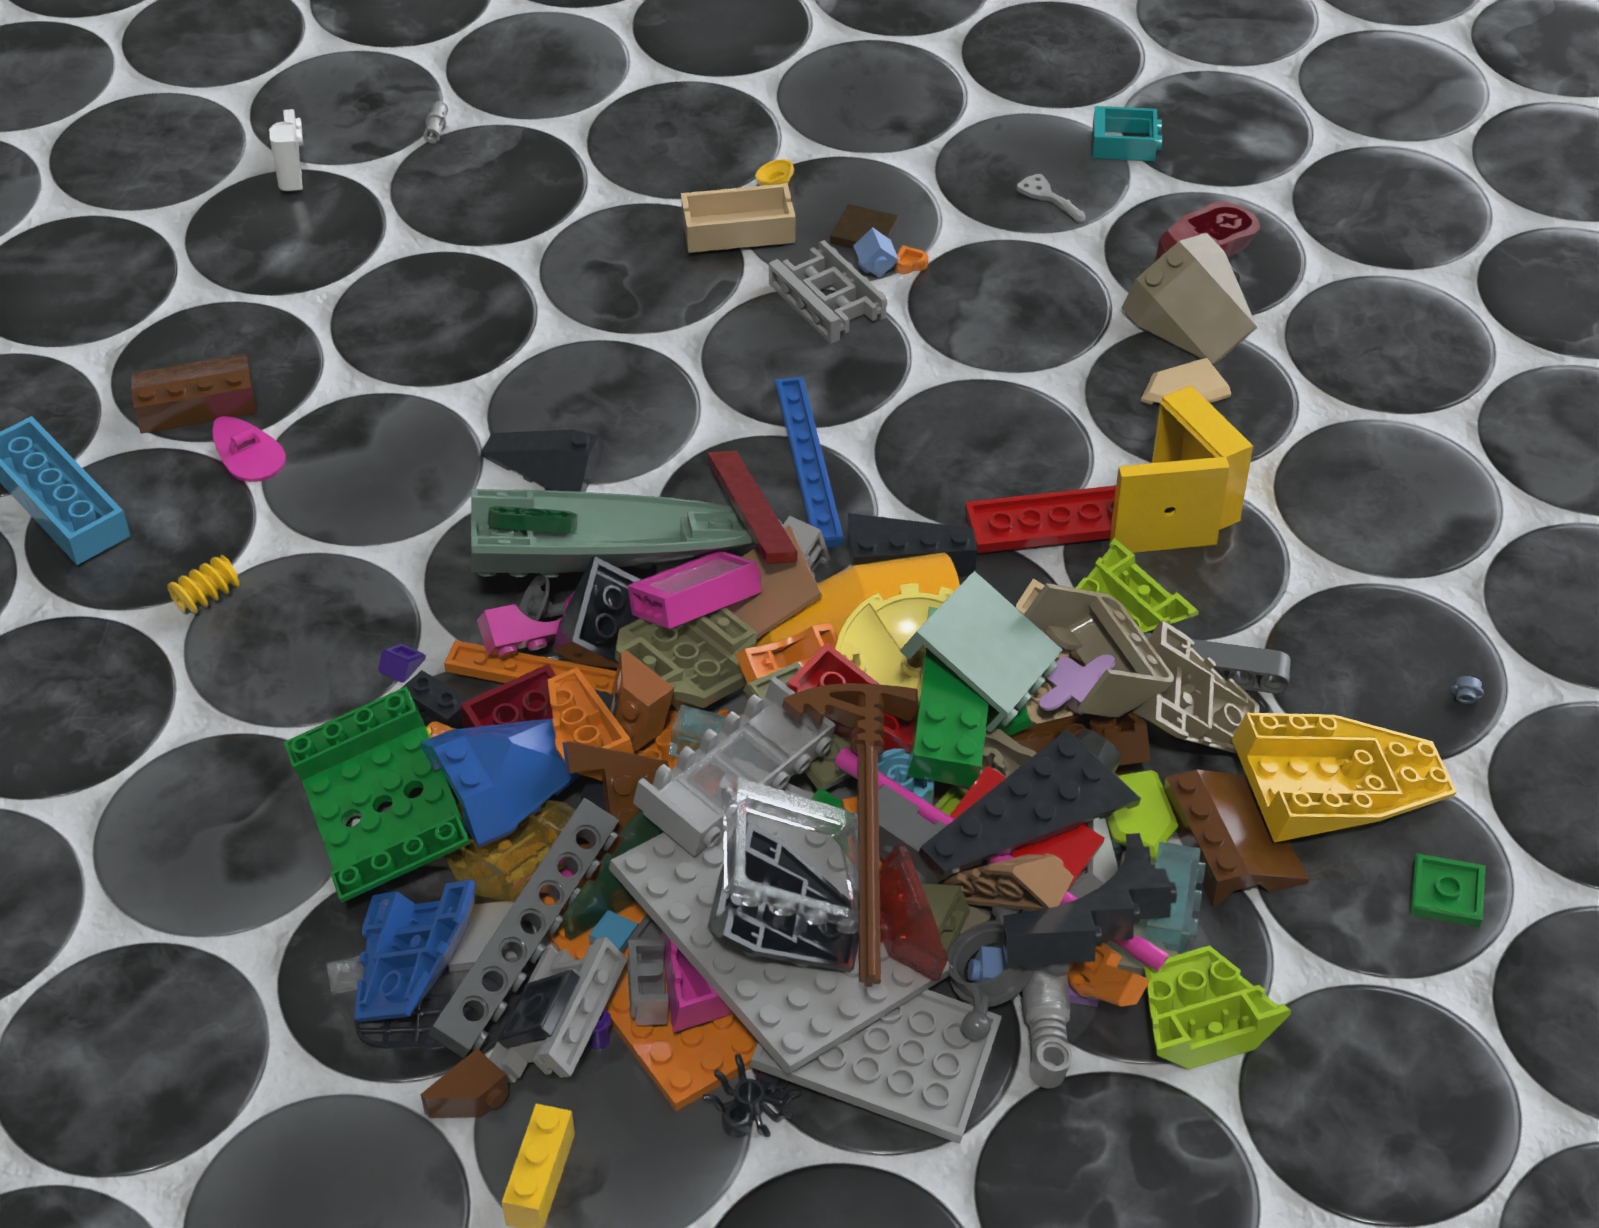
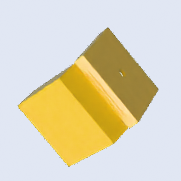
(1195, 467)

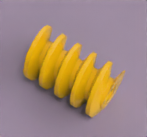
(203, 584)

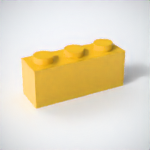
(538, 1167)

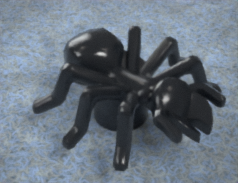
(749, 1101)

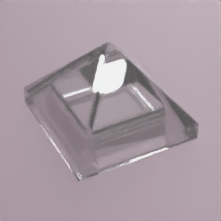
(345, 974)

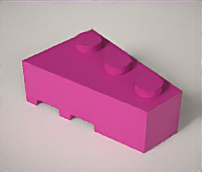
(689, 994)

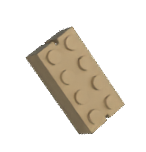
(738, 218)

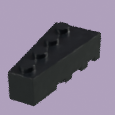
(886, 539)

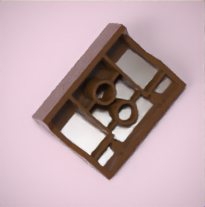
(192, 393)
(1226, 822)

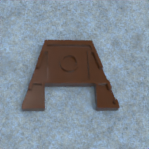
(619, 778)

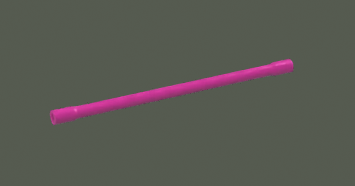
(1137, 947)

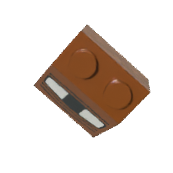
(639, 700)

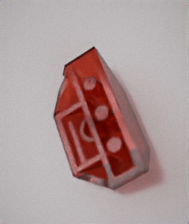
(907, 918)

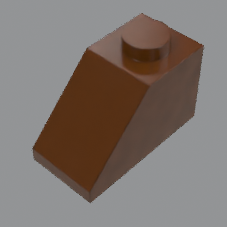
(467, 1089)

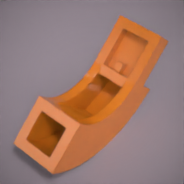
(800, 648)

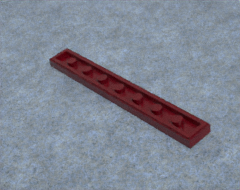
(752, 508)

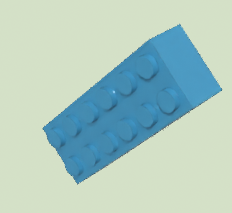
(59, 492)

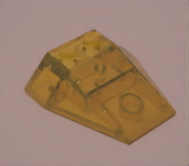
(509, 863)

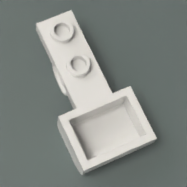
(285, 143)

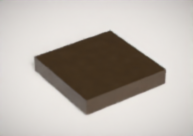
(858, 221)

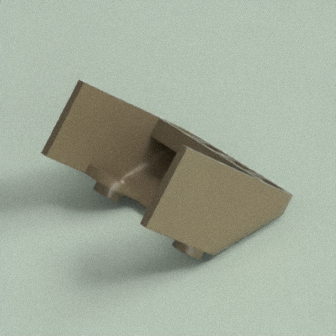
(1099, 626)

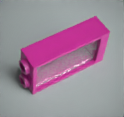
(694, 589)

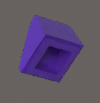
(400, 662)

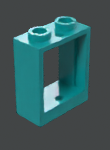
(1128, 121)

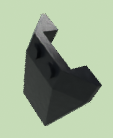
(779, 936)

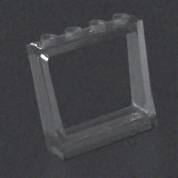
(776, 804)

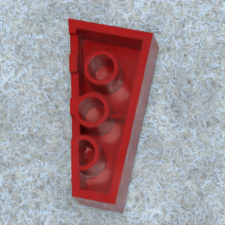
(831, 668)

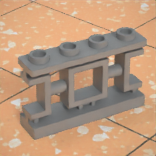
(802, 285)
(563, 1049)

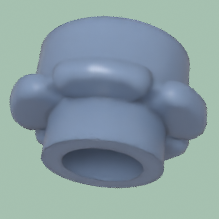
(1467, 689)

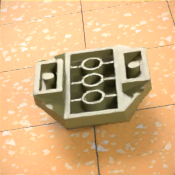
(693, 656)

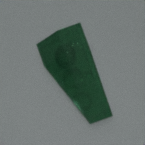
(607, 891)

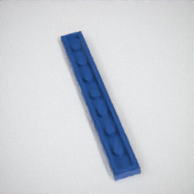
(808, 459)

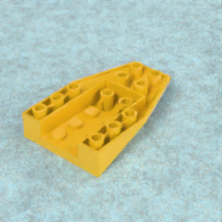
(1335, 772)

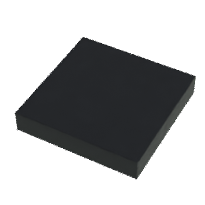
(538, 1009)

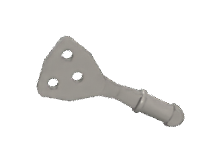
(1039, 188)

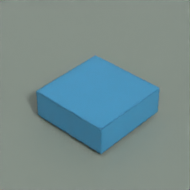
(615, 928)

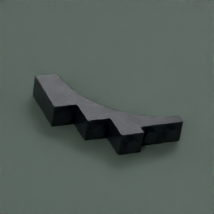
(1106, 914)

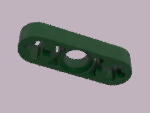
(532, 519)

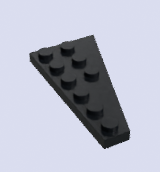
(1034, 803)

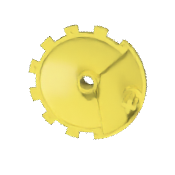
(881, 629)

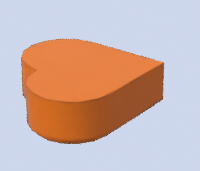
(910, 260)

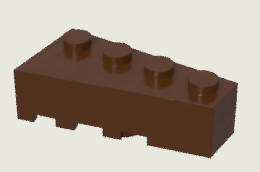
(1124, 732)

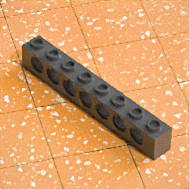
(451, 1026)

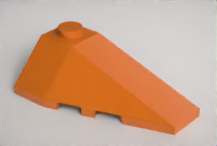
(583, 717)

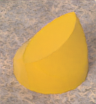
(775, 172)

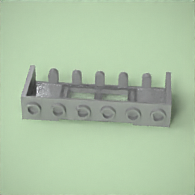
(757, 746)

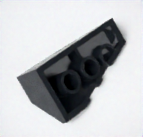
(552, 457)

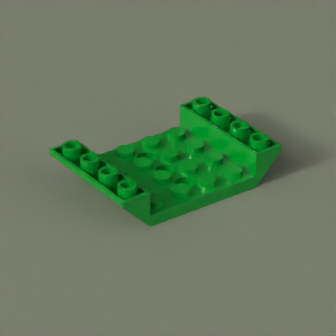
(357, 766)

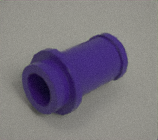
(600, 1036)

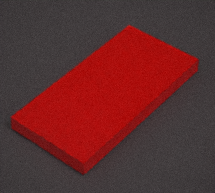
(1074, 847)

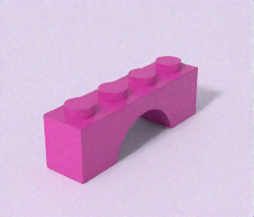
(508, 629)

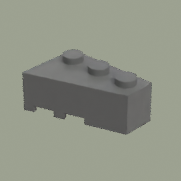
(903, 825)

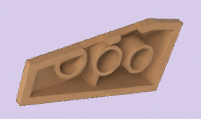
(1015, 883)

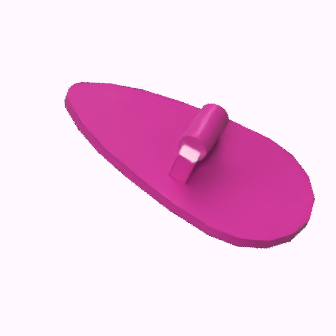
(247, 450)

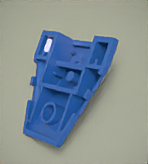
(499, 773)
(409, 949)

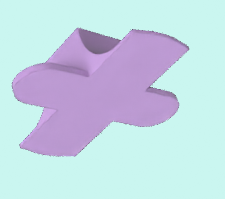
(1074, 682)

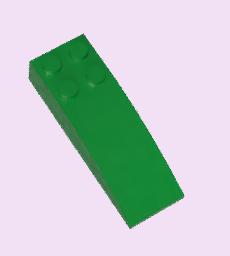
(947, 725)

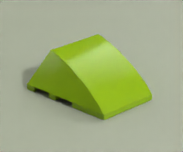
(1135, 589)
(1207, 1009)

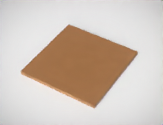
(784, 590)

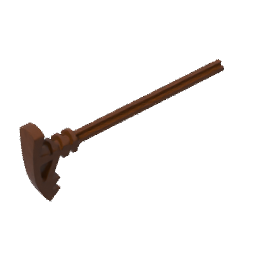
(862, 711)

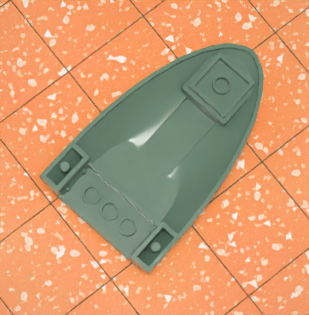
(610, 526)

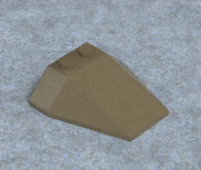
(1192, 300)

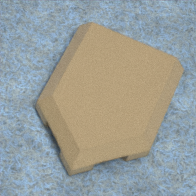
(1199, 374)

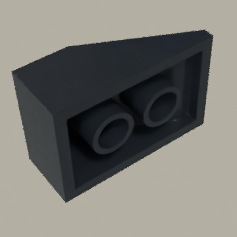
(595, 615)

